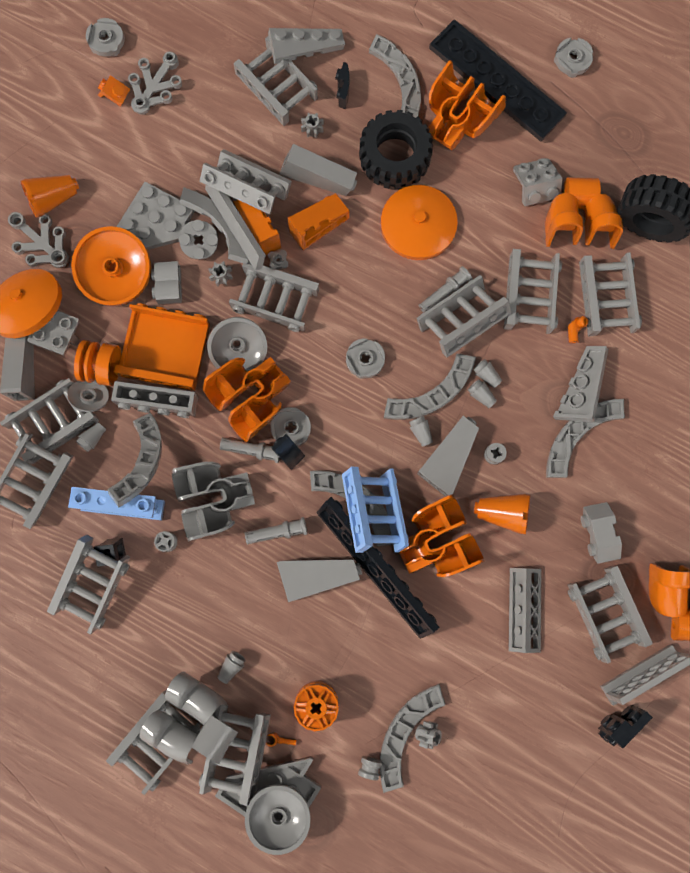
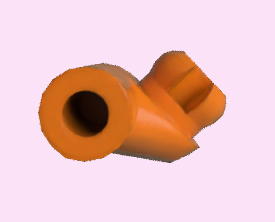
(574, 327)

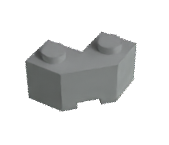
(603, 542)

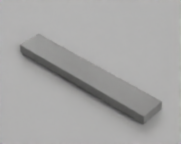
(238, 227)

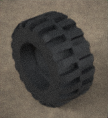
(402, 127)
(656, 208)

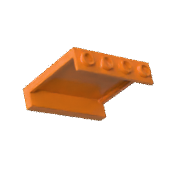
(163, 347)

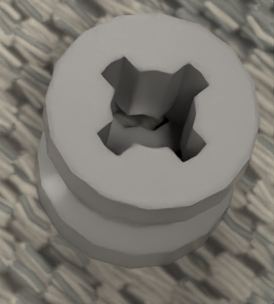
(493, 457)
(162, 539)
(370, 768)

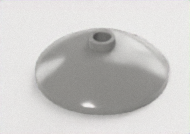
(252, 343)
(274, 834)

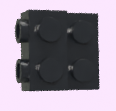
(623, 729)

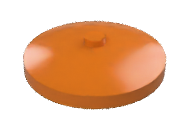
(419, 222)
(111, 266)
(28, 302)

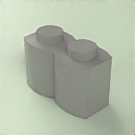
(167, 282)

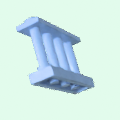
(100, 502)
(358, 514)

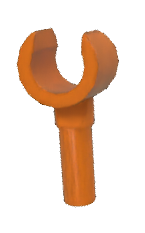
(279, 740)

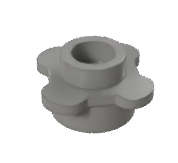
(273, 256)

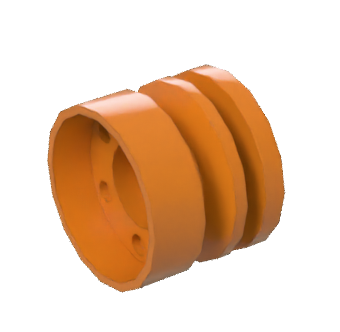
(96, 362)
(320, 693)

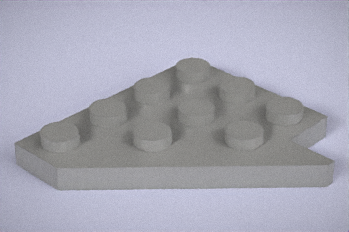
(155, 217)
(286, 774)

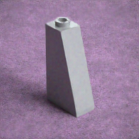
(317, 171)
(18, 370)
(447, 461)
(315, 576)

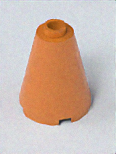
(48, 192)
(505, 511)

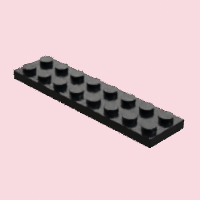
(523, 99)
(379, 572)

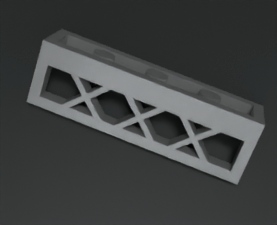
(522, 610)

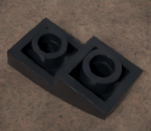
(343, 79)
(287, 451)

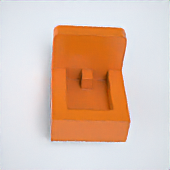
(113, 90)

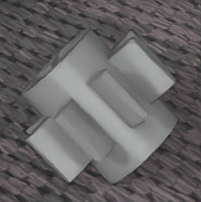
(312, 119)
(217, 269)
(428, 735)

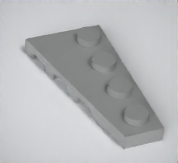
(295, 42)
(584, 389)

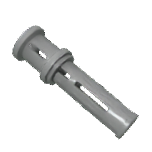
(452, 284)
(259, 450)
(285, 530)

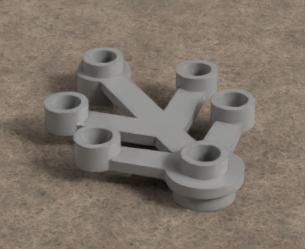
(154, 85)
(40, 243)

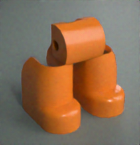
(444, 99)
(598, 208)
(232, 380)
(448, 559)
(670, 598)

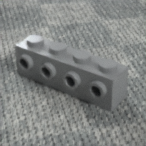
(154, 398)

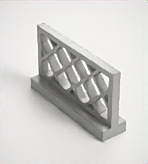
(645, 675)

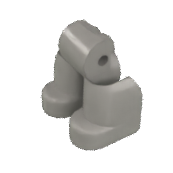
(205, 479)
(176, 739)

